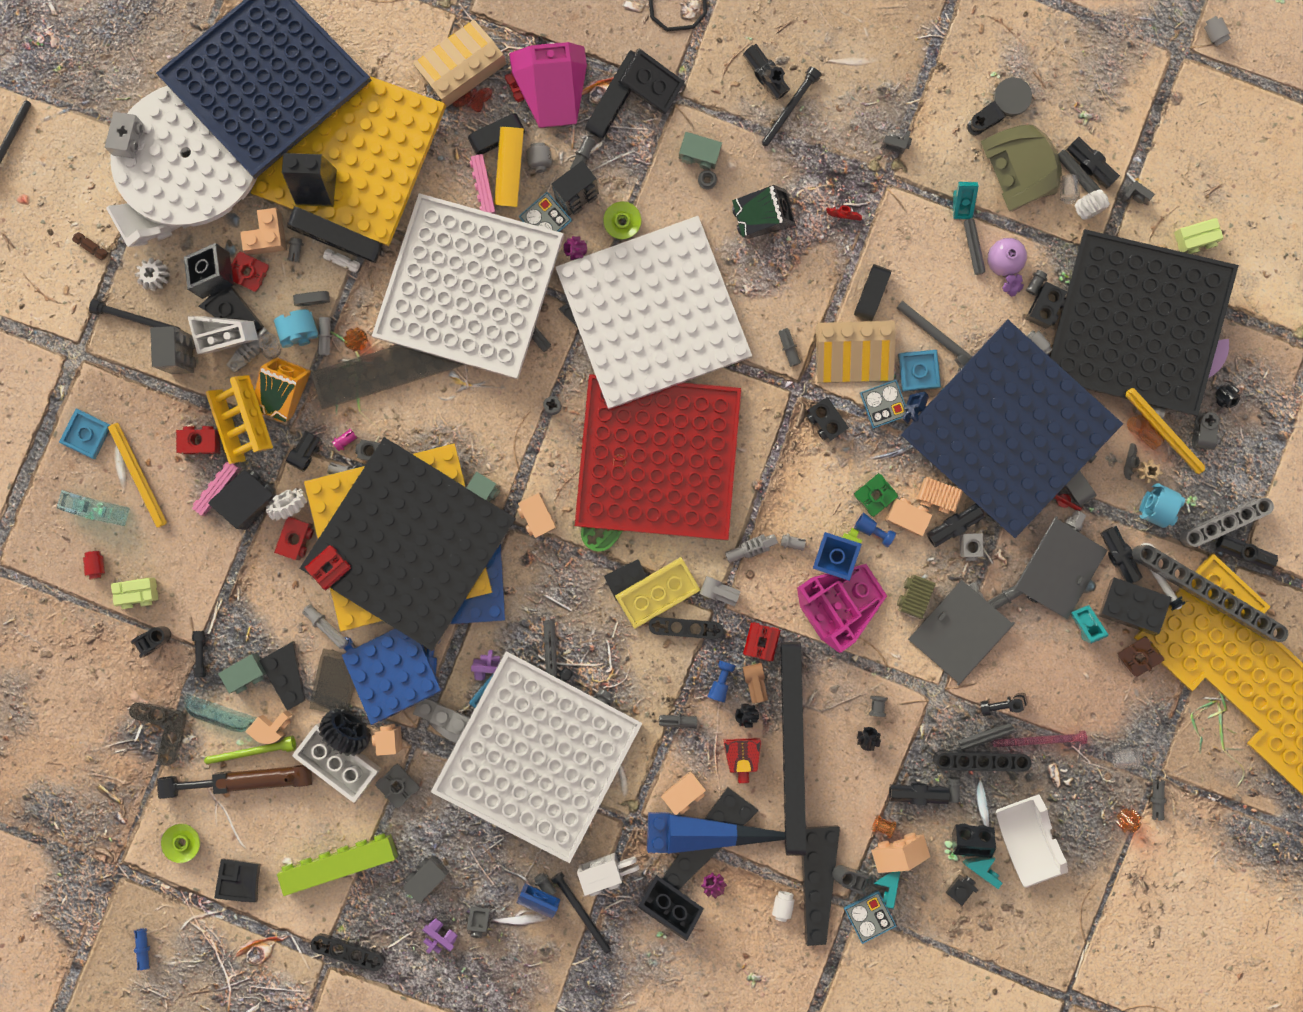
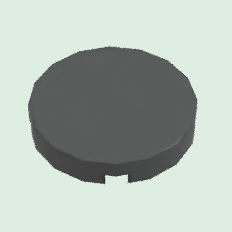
(1013, 96)

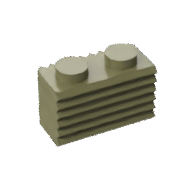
(916, 596)

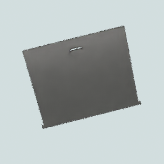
(1060, 568)
(961, 633)

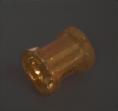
(884, 826)

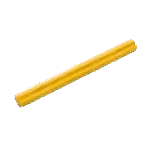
(1165, 431)
(137, 475)

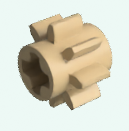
(1155, 471)

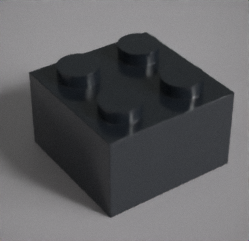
(208, 271)

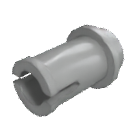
(793, 542)

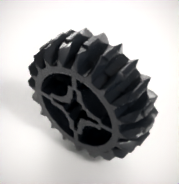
(344, 732)

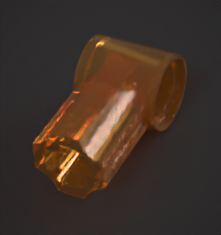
(1145, 432)

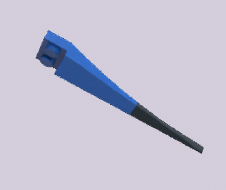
(683, 833)

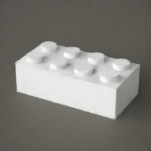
(345, 773)

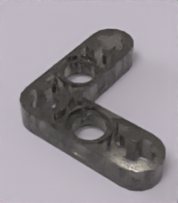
(169, 726)

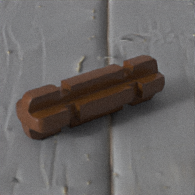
(89, 246)

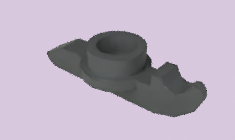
(1131, 461)

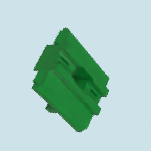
(883, 501)

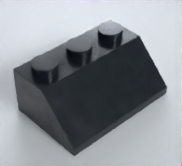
(670, 907)

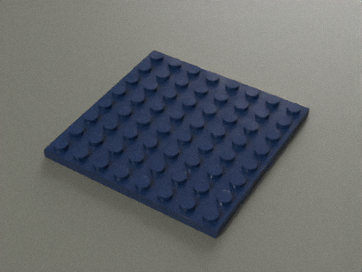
(263, 79)
(1011, 428)

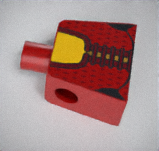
(742, 756)

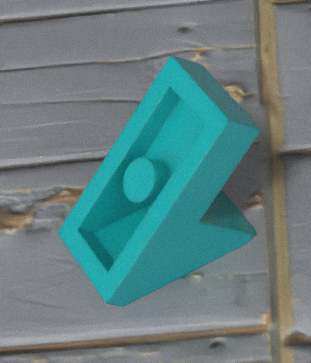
(964, 200)
(1089, 624)
(980, 866)
(890, 881)

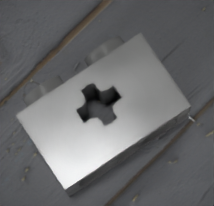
(124, 135)

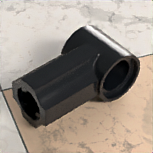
(301, 455)

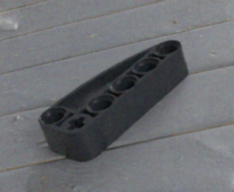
(333, 235)

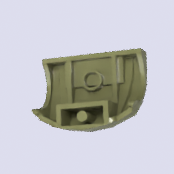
(1024, 164)

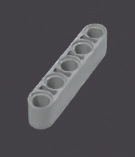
(1235, 522)

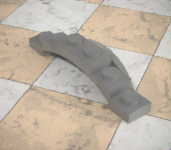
(442, 719)

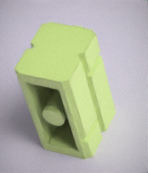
(1199, 235)
(133, 592)

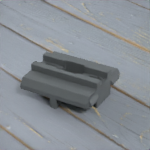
(397, 797)

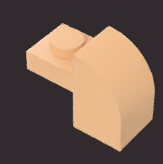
(267, 732)

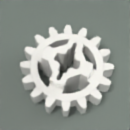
(286, 504)

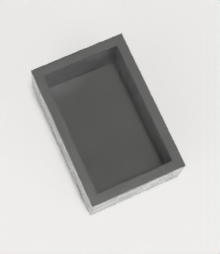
(172, 350)

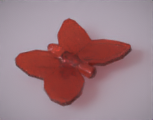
(475, 99)

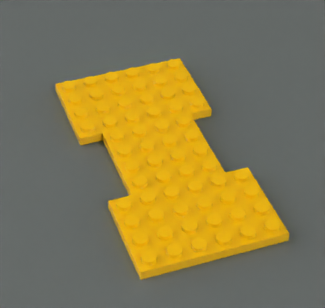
(1249, 671)

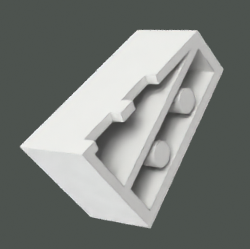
(217, 334)

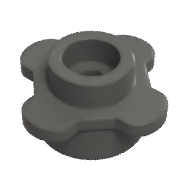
(604, 696)

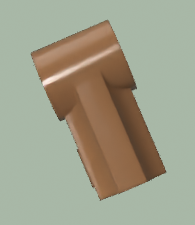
(755, 679)

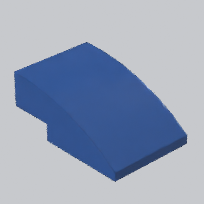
(538, 901)

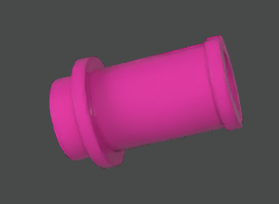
(344, 440)

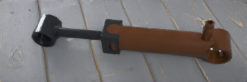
(238, 781)

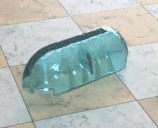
(217, 714)

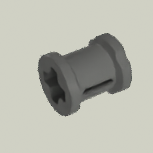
(554, 411)
(878, 706)

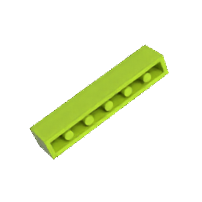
(337, 865)

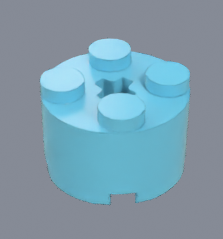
(296, 328)
(1161, 506)

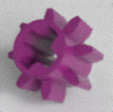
(575, 247)
(714, 885)

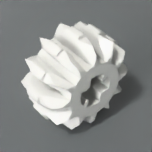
(1092, 204)
(146, 273)

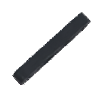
(685, 632)
(348, 948)

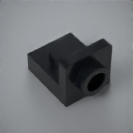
(961, 889)

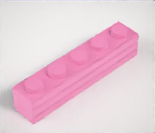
(482, 184)
(222, 479)

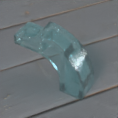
(92, 508)

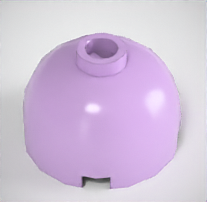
(1007, 257)

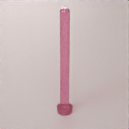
(1081, 737)

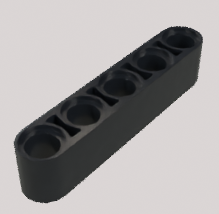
(610, 103)
(990, 764)

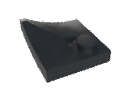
(237, 881)

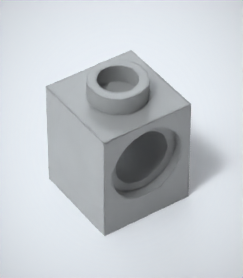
(977, 539)

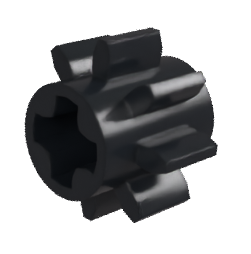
(1227, 396)
(747, 715)
(868, 739)

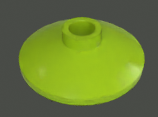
(619, 211)
(174, 849)

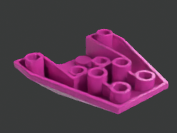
(551, 81)

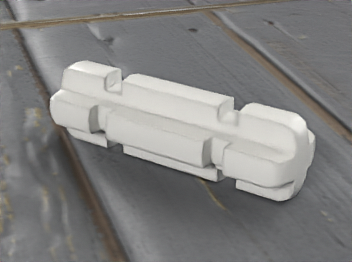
(341, 260)

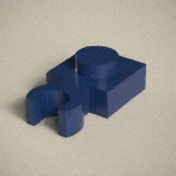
(915, 404)

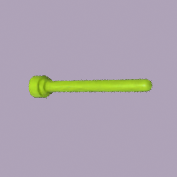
(287, 744)

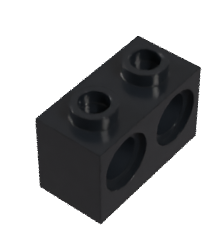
(1043, 303)
(831, 417)
(973, 845)

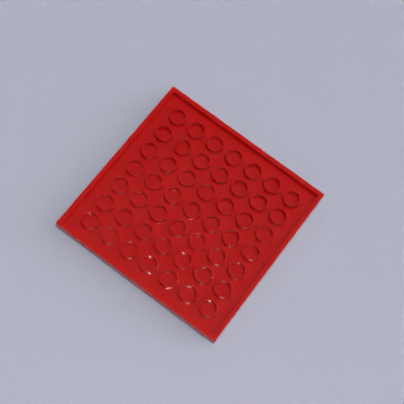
(676, 466)

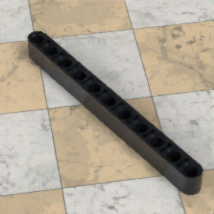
(793, 749)

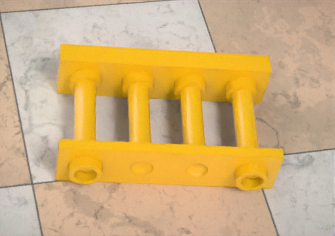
(251, 415)

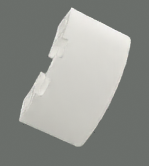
(135, 228)
(1030, 842)

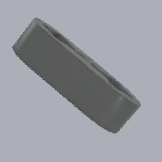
(311, 298)

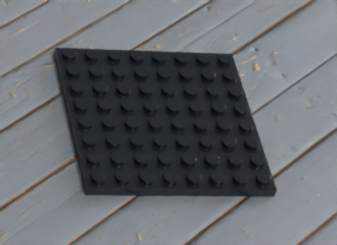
(1142, 320)
(411, 543)

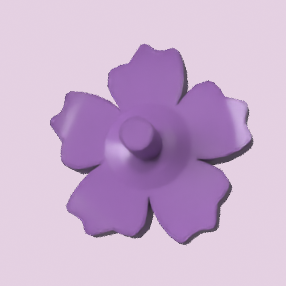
(1014, 284)

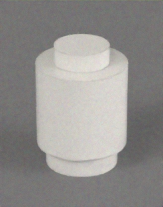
(783, 906)

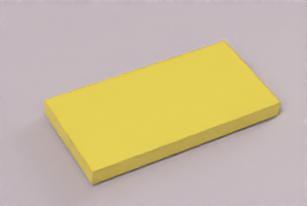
(657, 593)

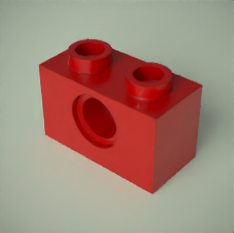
(186, 440)
(285, 545)

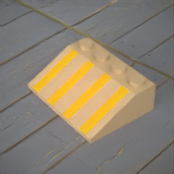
(460, 63)
(855, 351)

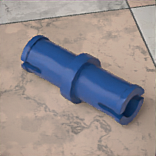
(141, 949)

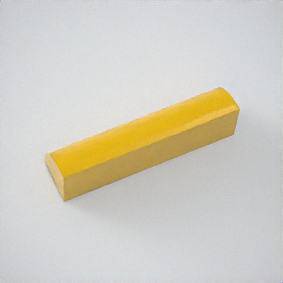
(508, 166)

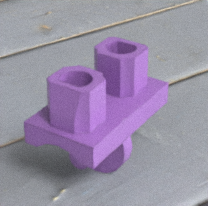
(484, 665)
(432, 931)

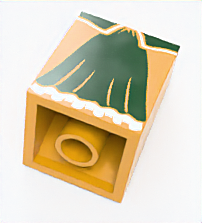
(280, 388)

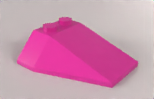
(841, 607)

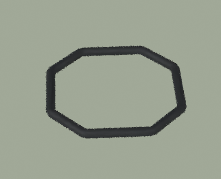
(678, 27)

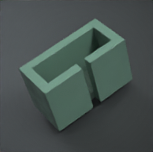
(700, 150)
(483, 487)
(242, 673)

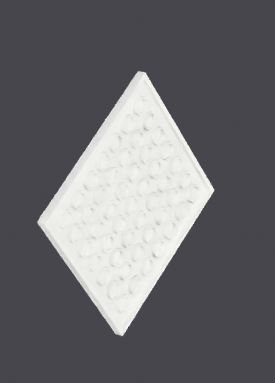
(468, 286)
(653, 312)
(536, 757)

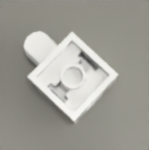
(604, 873)

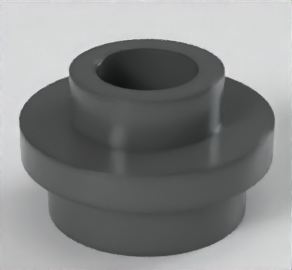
(707, 174)

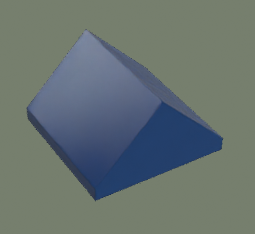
(837, 556)

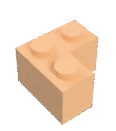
(268, 237)
(901, 854)

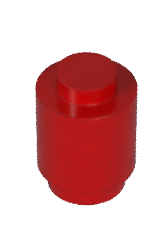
(93, 565)

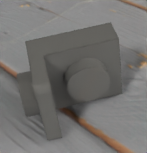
(895, 144)
(1138, 191)
(478, 922)

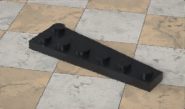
(728, 809)
(818, 881)

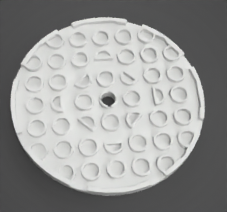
(177, 188)

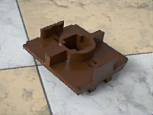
(1145, 647)

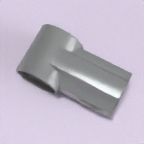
(716, 590)

